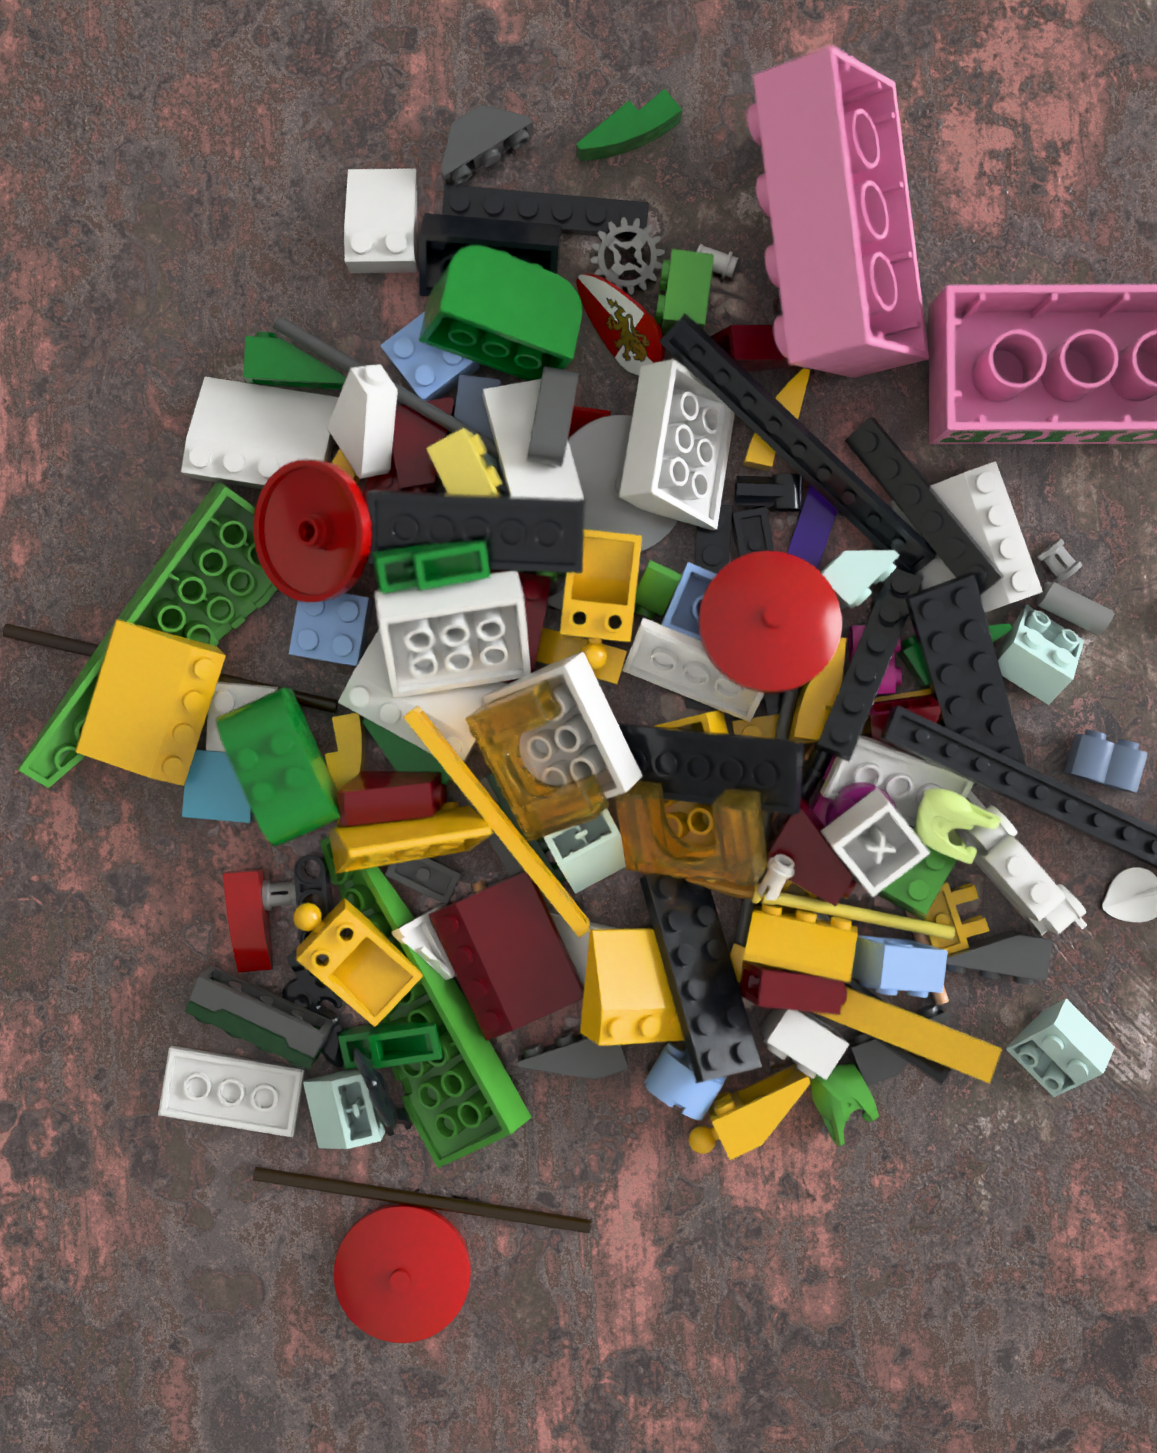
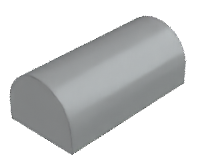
(1074, 608)

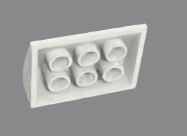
(252, 430)
(677, 446)
(985, 511)
(454, 635)
(371, 697)
(581, 737)

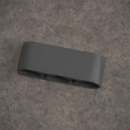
(552, 416)

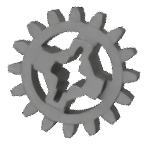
(641, 237)

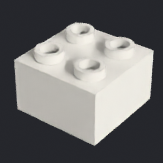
(875, 842)
(805, 1039)

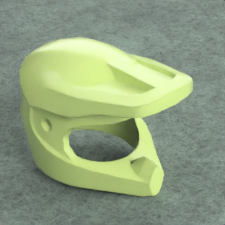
(941, 814)

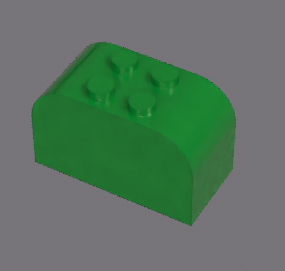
(503, 313)
(279, 766)

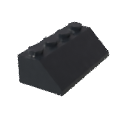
(446, 235)

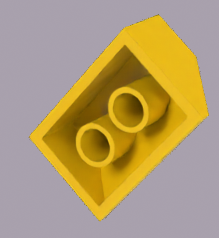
(801, 942)

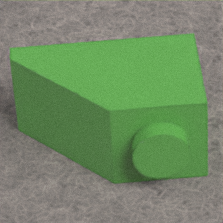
(655, 590)

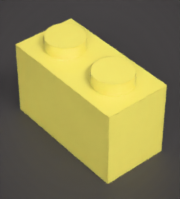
(463, 466)

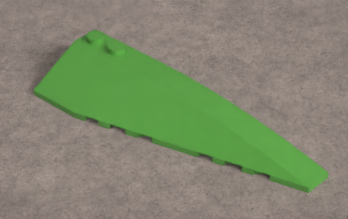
(194, 591)
(465, 1095)

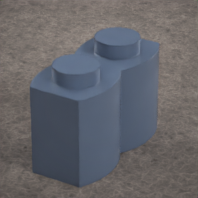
(1106, 762)

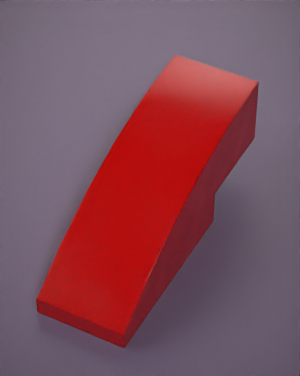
(248, 920)

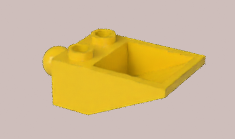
(602, 591)
(360, 967)
(750, 1114)

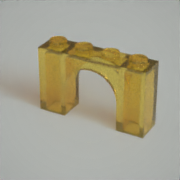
(536, 805)
(655, 848)

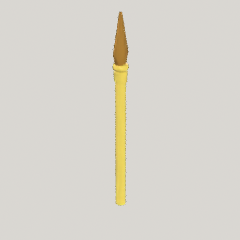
(823, 907)

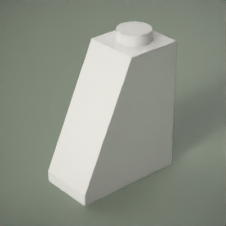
(366, 420)

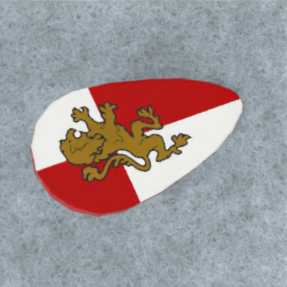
(621, 323)

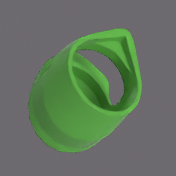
(839, 1097)

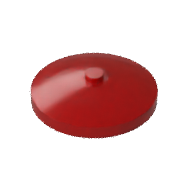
(312, 530)
(769, 622)
(402, 1273)

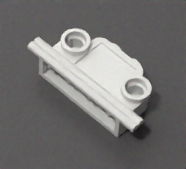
(1020, 876)

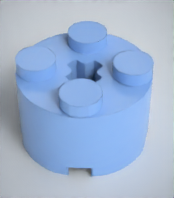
(675, 1084)

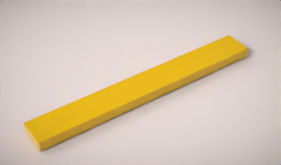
(498, 820)
(908, 1030)

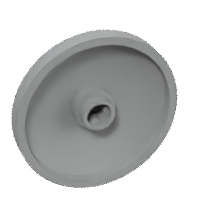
(599, 460)

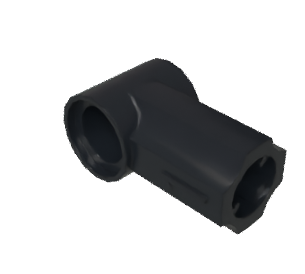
(780, 492)

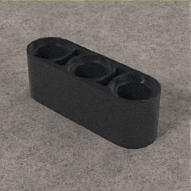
(308, 885)

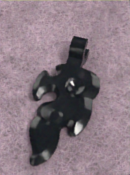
(309, 993)
(379, 1095)

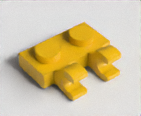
(945, 912)

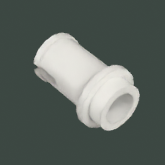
(723, 263)
(779, 870)

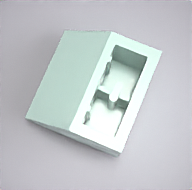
(855, 571)
(1039, 655)
(588, 851)
(1061, 1049)
(342, 1111)

